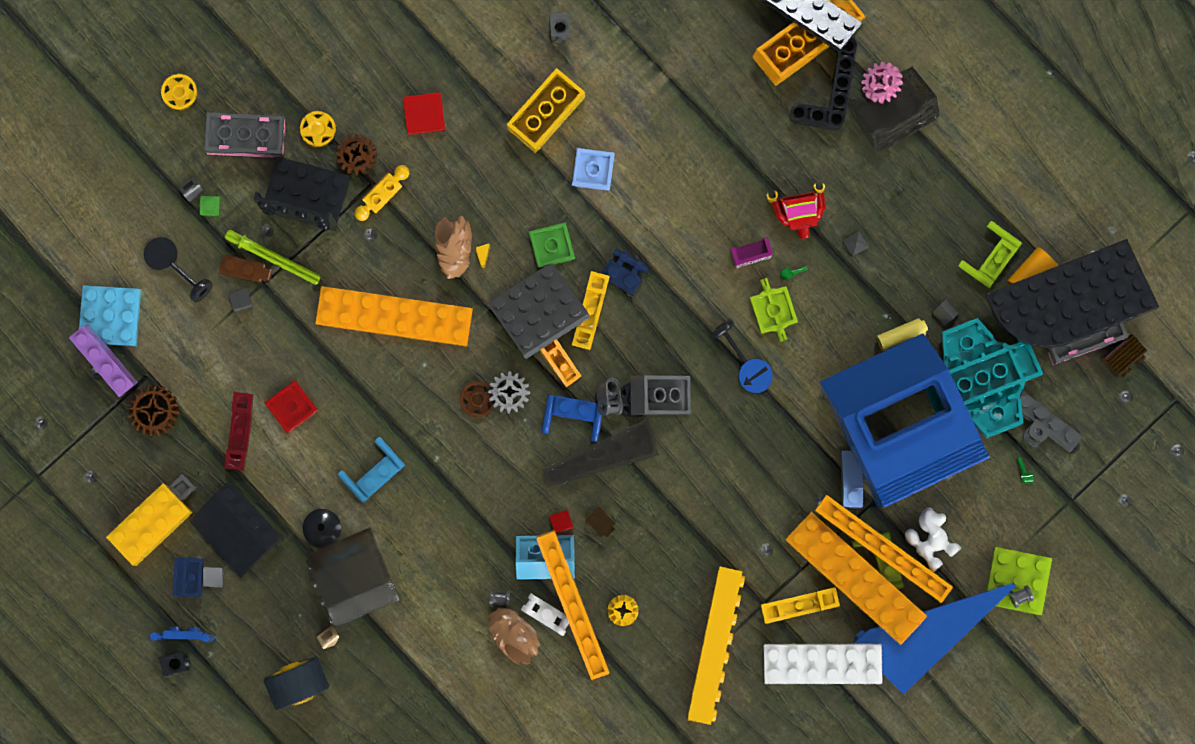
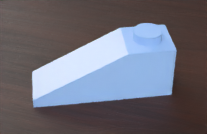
(851, 482)

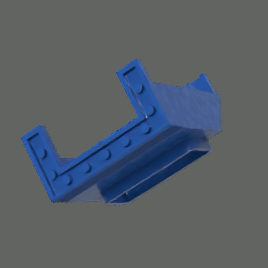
(919, 452)

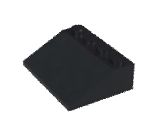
(235, 528)

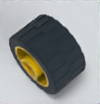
(296, 683)

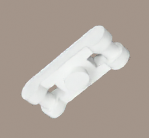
(546, 614)

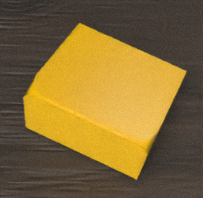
(482, 253)

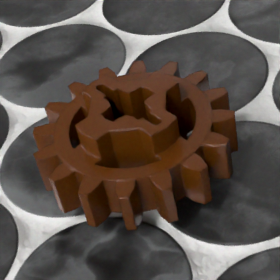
(353, 162)

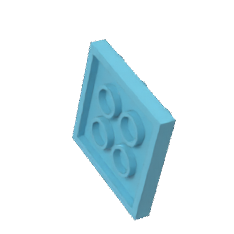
(112, 313)

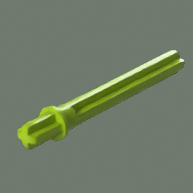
(250, 245)

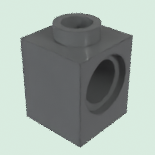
(559, 19)

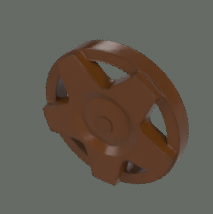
(477, 399)

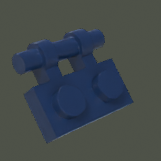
(622, 277)

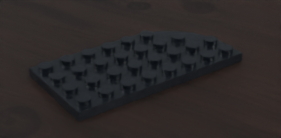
(1075, 298)

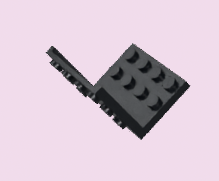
(304, 193)

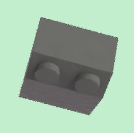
(660, 395)

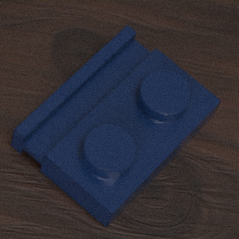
(188, 577)

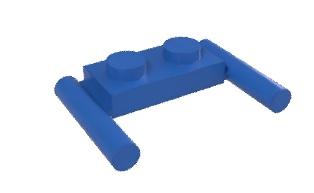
(572, 409)
(176, 633)

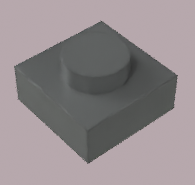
(182, 487)

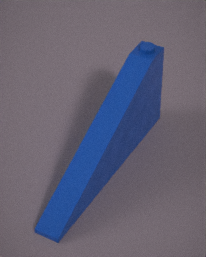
(932, 638)

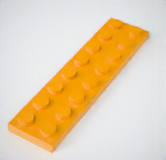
(394, 316)
(856, 578)

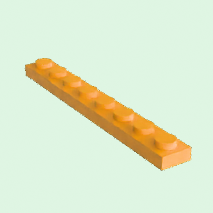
(883, 549)
(572, 604)

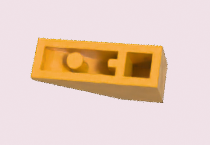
(560, 363)

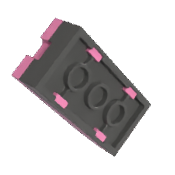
(244, 135)
(1088, 344)

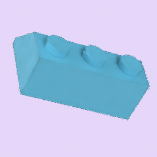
(530, 561)

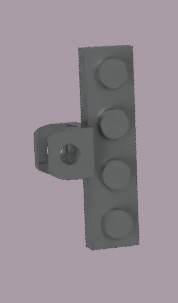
(1046, 424)

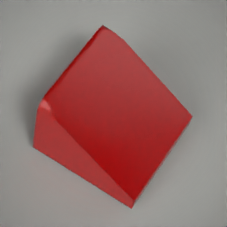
(561, 521)

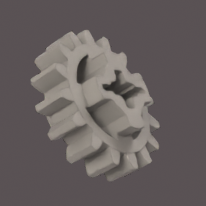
(509, 400)

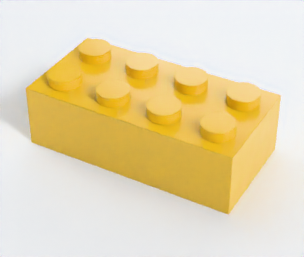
(546, 110)
(149, 524)

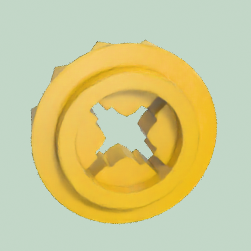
(628, 618)

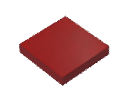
(424, 113)
(291, 406)

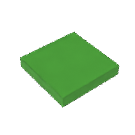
(552, 245)

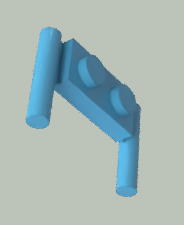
(376, 476)

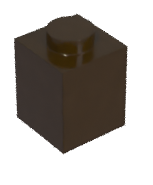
(601, 522)

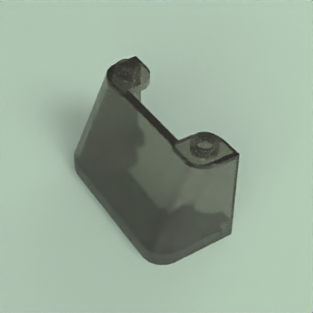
(901, 117)

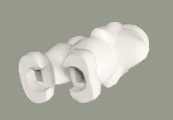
(937, 539)

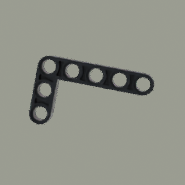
(836, 92)

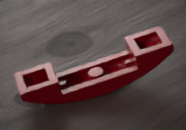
(239, 431)

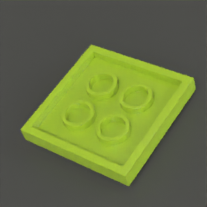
(1021, 570)

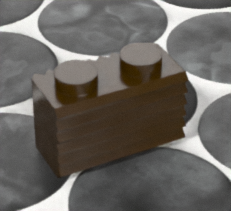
(1124, 355)

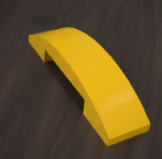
(593, 304)
(800, 605)

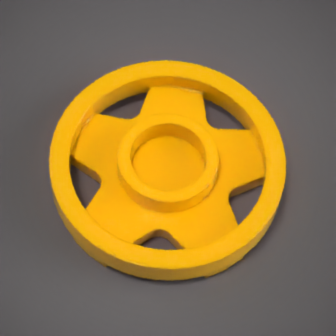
(179, 92)
(317, 128)

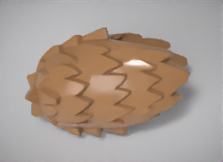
(453, 246)
(513, 635)

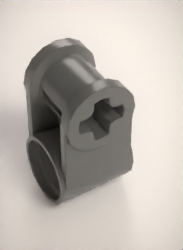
(609, 397)

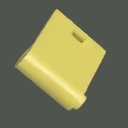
(901, 334)

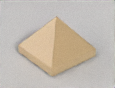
(328, 637)

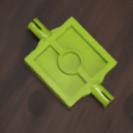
(773, 310)

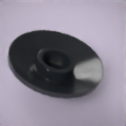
(329, 534)

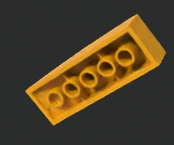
(795, 47)

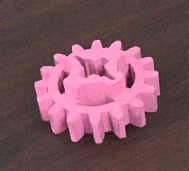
(874, 88)

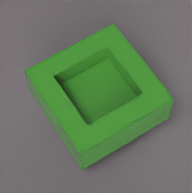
(210, 206)

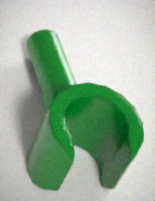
(788, 274)
(1026, 478)

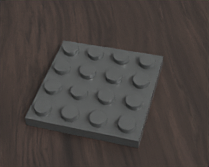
(538, 310)

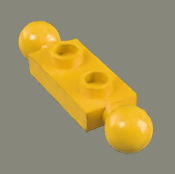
(381, 193)

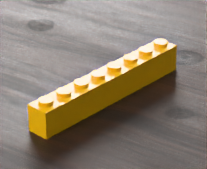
(714, 645)

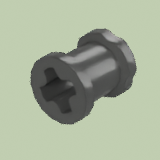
(1021, 596)
(500, 598)

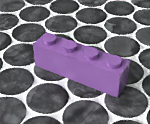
(103, 360)

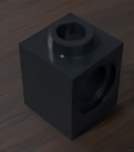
(165, 663)

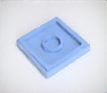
(593, 169)

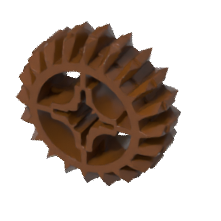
(153, 402)

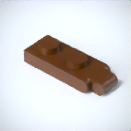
(244, 269)

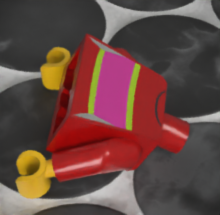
(800, 210)

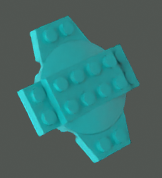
(986, 376)

